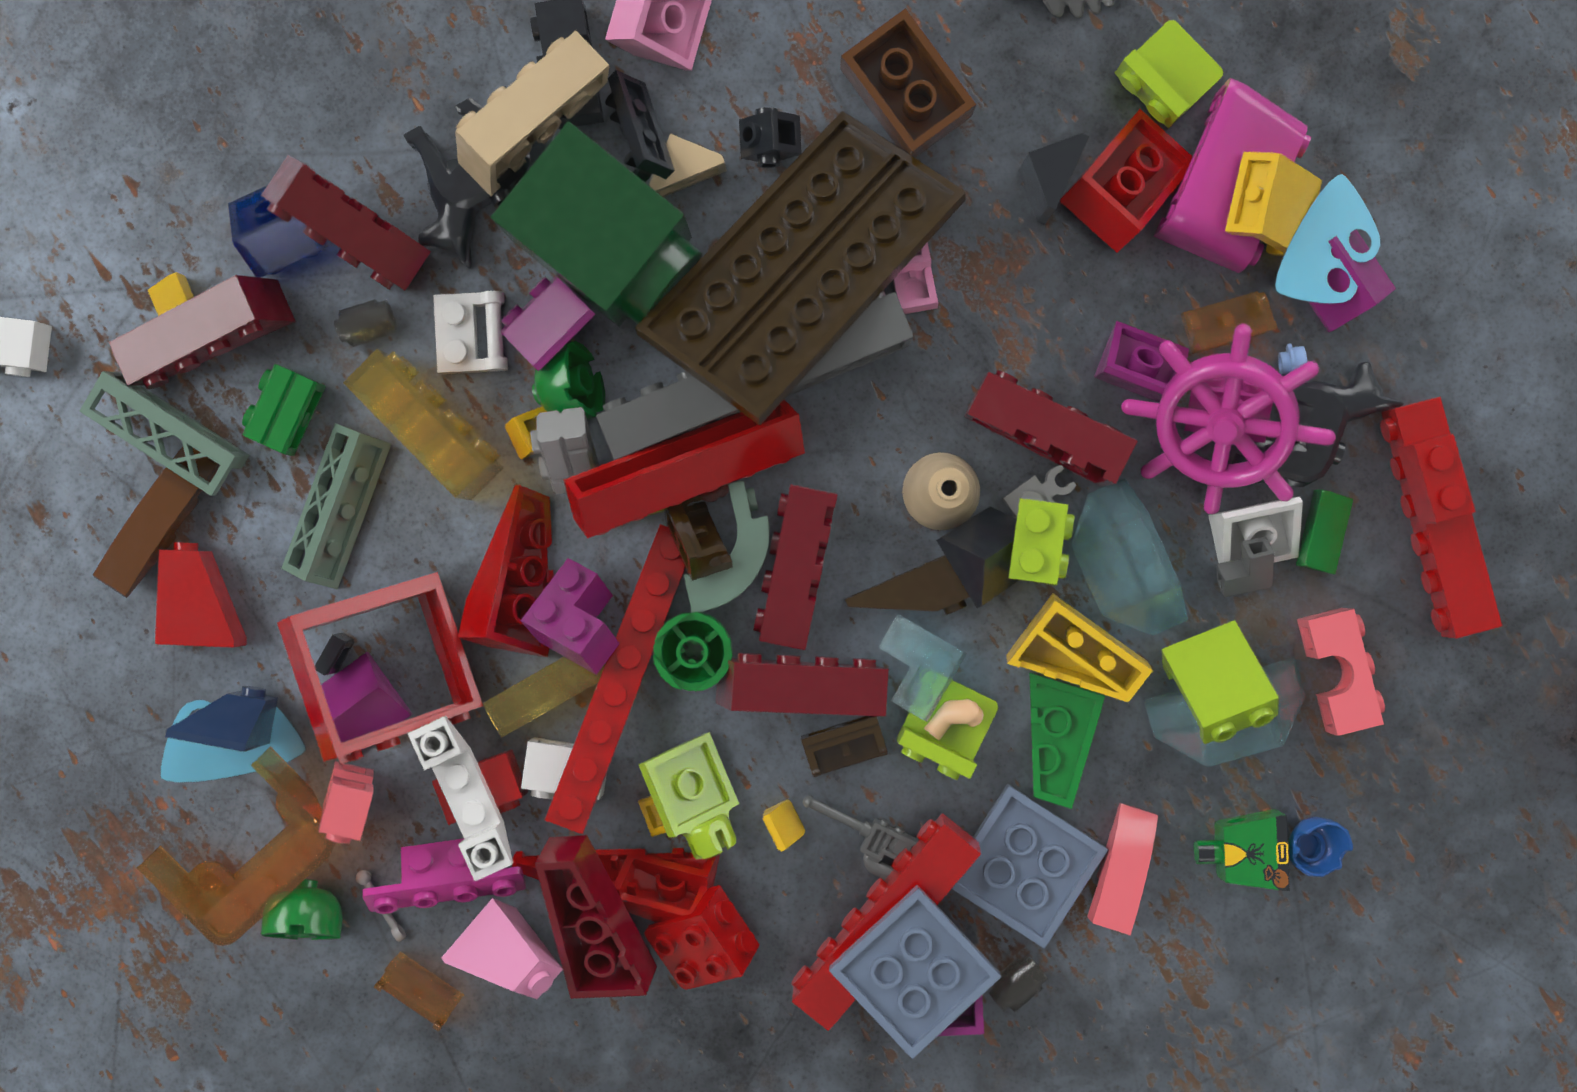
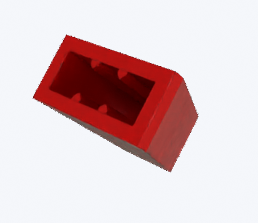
(194, 601)

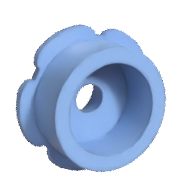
(1291, 359)

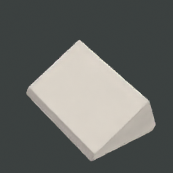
(1274, 519)

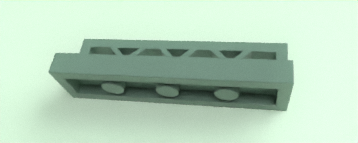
(172, 420)
(339, 508)

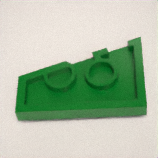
(1062, 735)

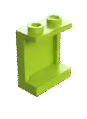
(1221, 682)

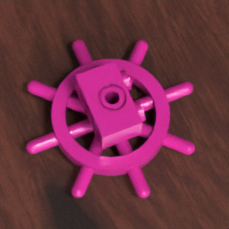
(1228, 406)

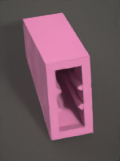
(504, 951)

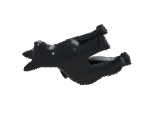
(456, 192)
(1328, 408)

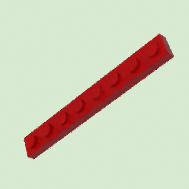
(618, 686)

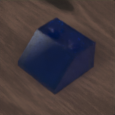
(265, 239)

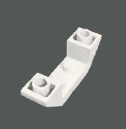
(468, 795)

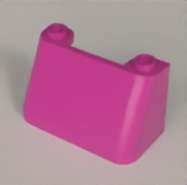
(1200, 210)

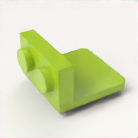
(1169, 73)
(1039, 542)
(958, 745)

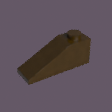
(923, 588)

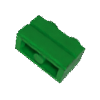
(282, 409)

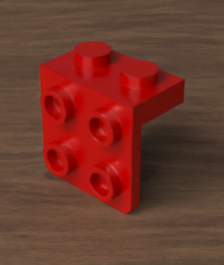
(706, 944)

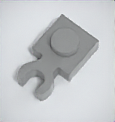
(1034, 490)

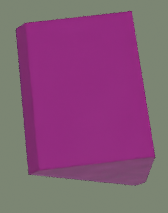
(1369, 276)
(1135, 362)
(363, 699)

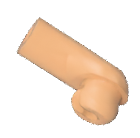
(954, 712)

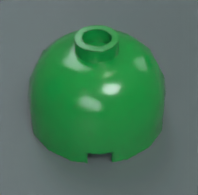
(569, 382)
(692, 651)
(304, 914)

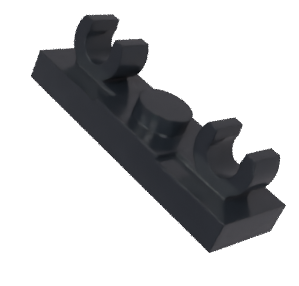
(639, 127)

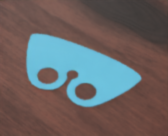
(1309, 255)
(199, 762)

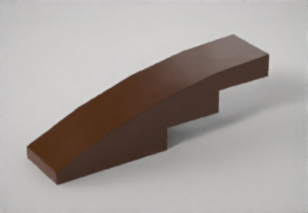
(151, 527)

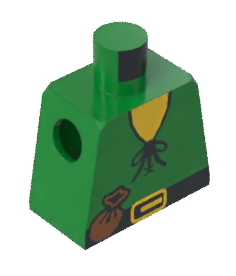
(1249, 850)

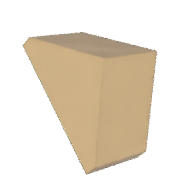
(691, 166)

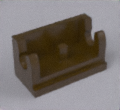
(697, 538)
(843, 745)

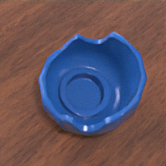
(1318, 846)

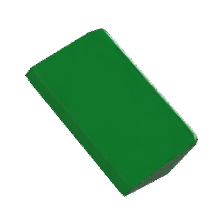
(1324, 531)

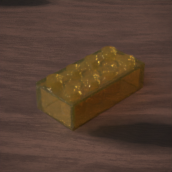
(423, 424)

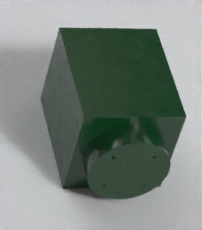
(598, 228)

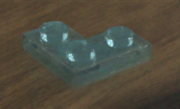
(931, 665)

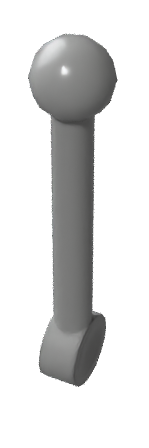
(363, 878)

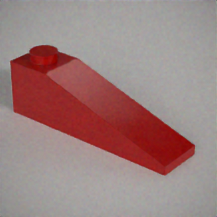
(511, 577)

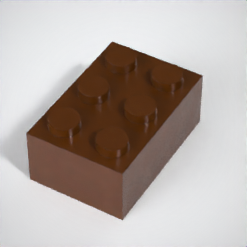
(907, 84)

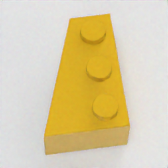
(1076, 650)

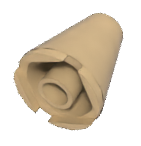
(927, 501)

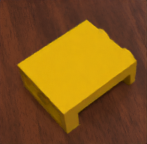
(1271, 199)

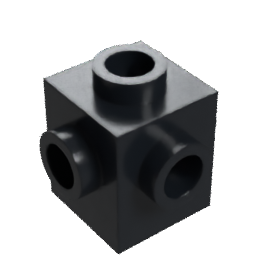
(770, 137)

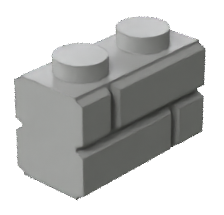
(564, 446)

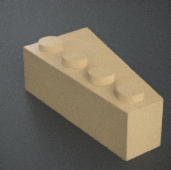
(529, 109)

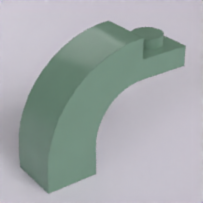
(746, 556)

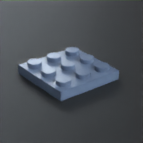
(1029, 866)
(914, 971)

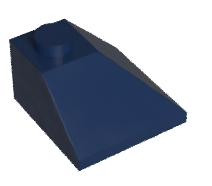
(232, 722)

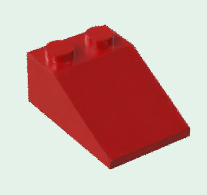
(1128, 181)

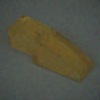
(538, 694)

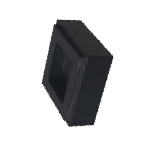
(334, 654)

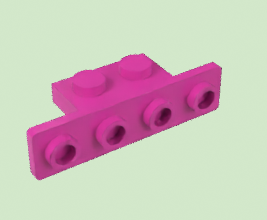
(436, 875)

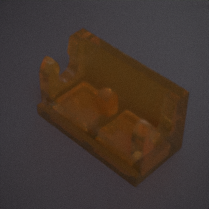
(1215, 324)
(419, 990)

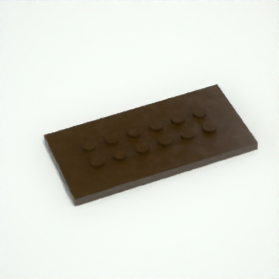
(800, 266)

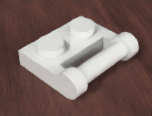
(458, 332)

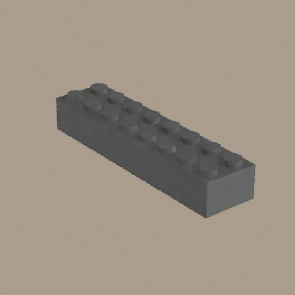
(690, 404)

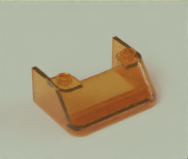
(229, 904)

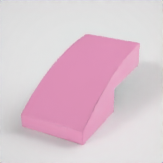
(916, 284)

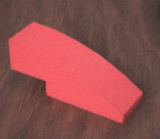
(1124, 869)

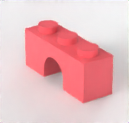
(1354, 701)
(346, 803)

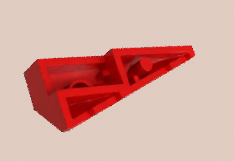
(650, 883)

